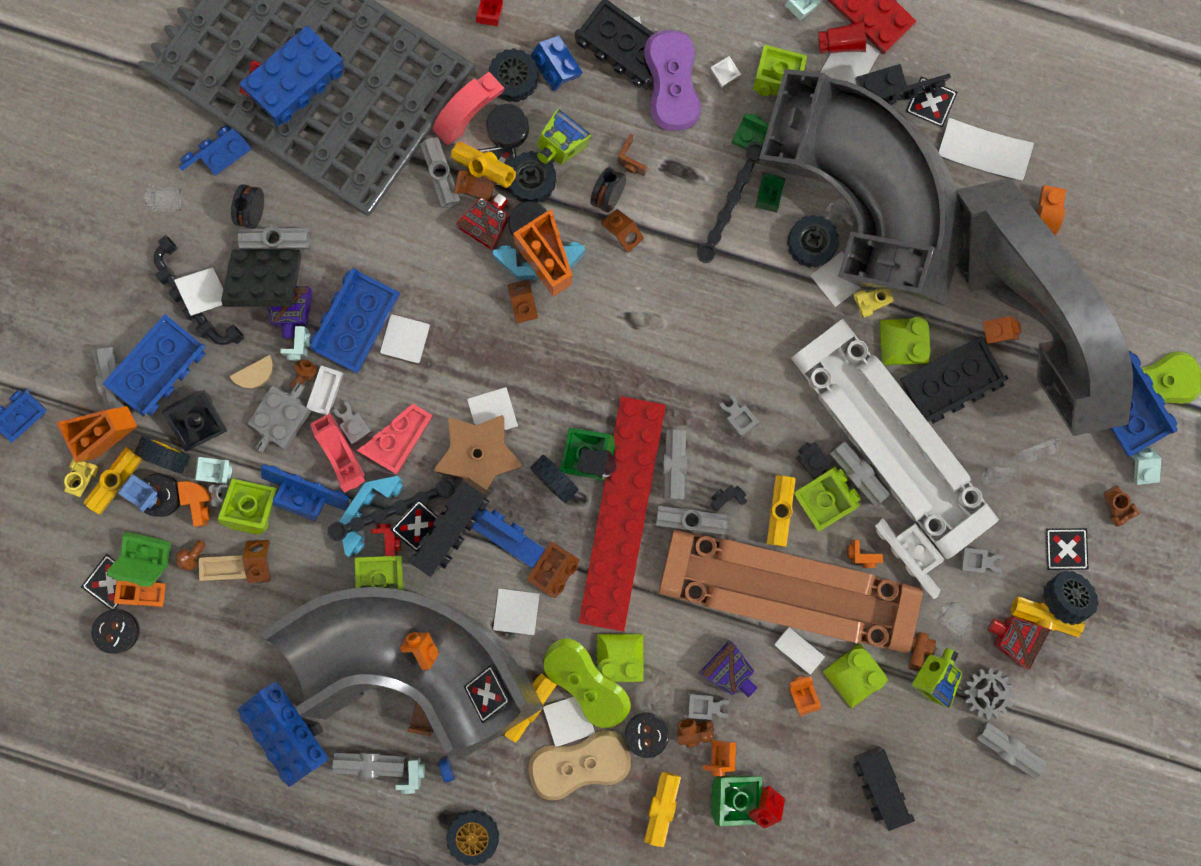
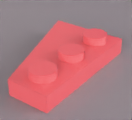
(398, 439)

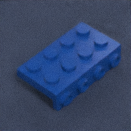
(293, 75)
(354, 320)
(155, 366)
(1147, 416)
(282, 734)

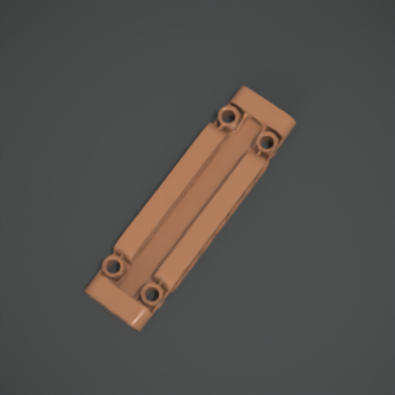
(791, 591)

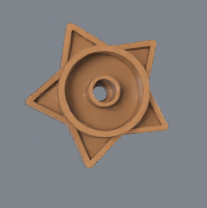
(487, 437)

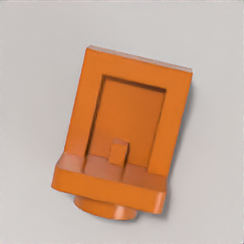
(1002, 329)
(867, 560)
(422, 648)
(804, 695)
(722, 758)

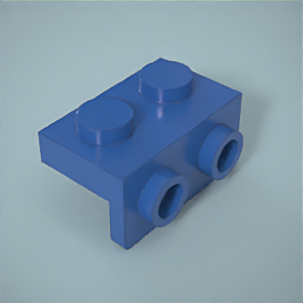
(555, 62)

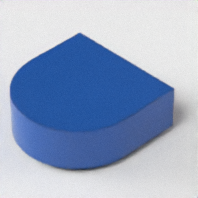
(446, 769)

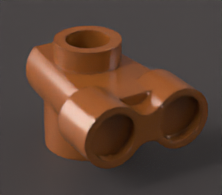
(1121, 509)
(921, 647)
(691, 734)

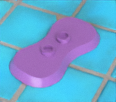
(674, 99)

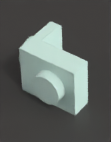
(802, 8)
(301, 345)
(1147, 466)
(212, 470)
(416, 772)

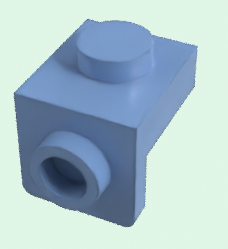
(138, 492)

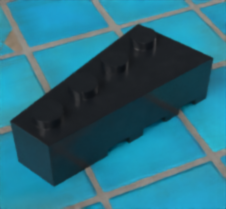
(450, 527)

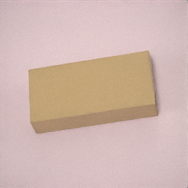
(221, 568)

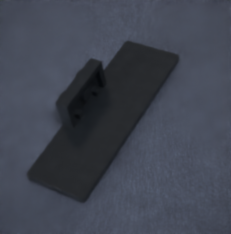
(891, 84)

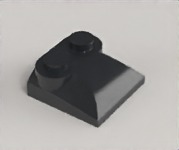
(194, 420)

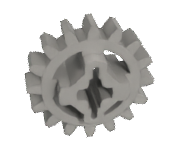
(988, 703)

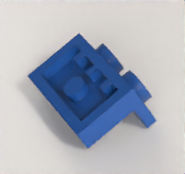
(19, 414)

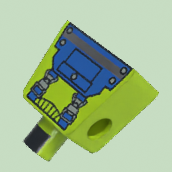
(561, 139)
(939, 678)

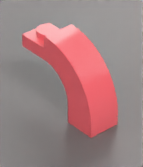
(464, 105)
(338, 452)

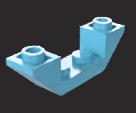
(508, 259)
(388, 487)

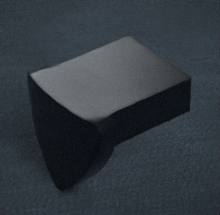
(596, 463)

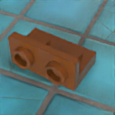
(553, 570)

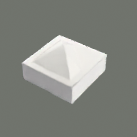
(725, 72)

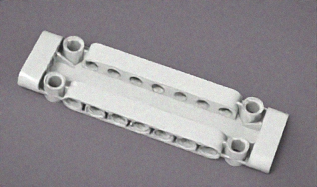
(895, 439)

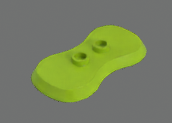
(1176, 377)
(572, 668)

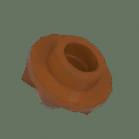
(305, 370)
(186, 559)

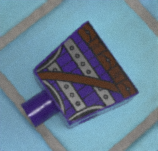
(292, 316)
(730, 670)

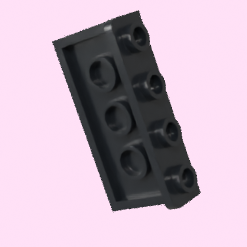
(618, 41)
(954, 380)

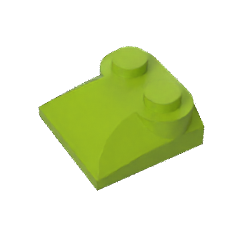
(904, 341)
(247, 507)
(620, 657)
(855, 675)

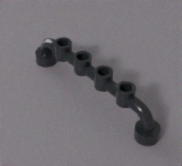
(706, 252)
(166, 275)
(337, 531)

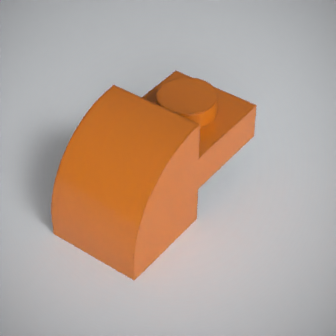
(1051, 207)
(195, 496)
(133, 594)

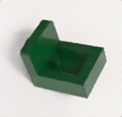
(770, 192)

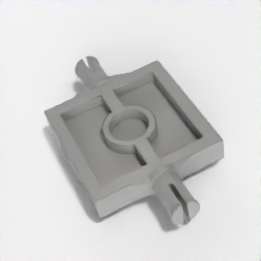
(279, 417)

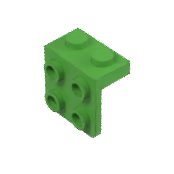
(141, 559)

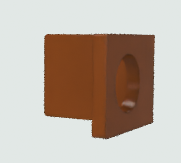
(628, 163)
(478, 187)
(621, 227)
(522, 301)
(256, 563)
(420, 722)

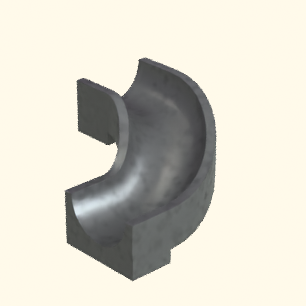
(885, 172)
(1029, 269)
(353, 645)

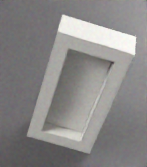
(325, 390)
(799, 650)

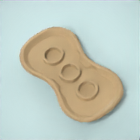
(563, 769)

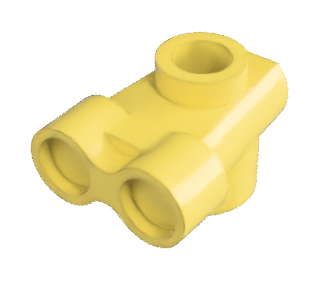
(868, 300)
(82, 473)

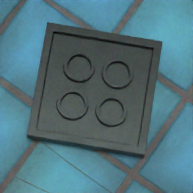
(261, 278)

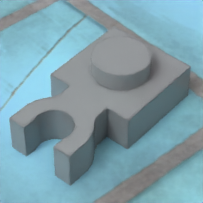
(740, 418)
(353, 425)
(977, 561)
(703, 707)

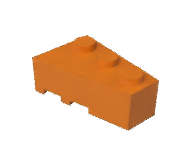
(544, 252)
(96, 432)

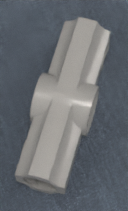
(436, 160)
(260, 238)
(105, 364)
(675, 465)
(859, 474)
(707, 521)
(1010, 750)
(369, 764)

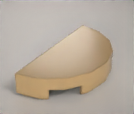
(254, 375)

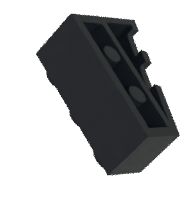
(882, 789)

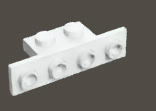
(915, 552)

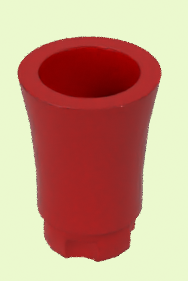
(843, 39)

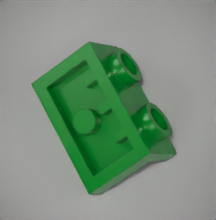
(750, 130)

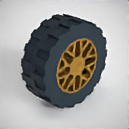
(472, 837)

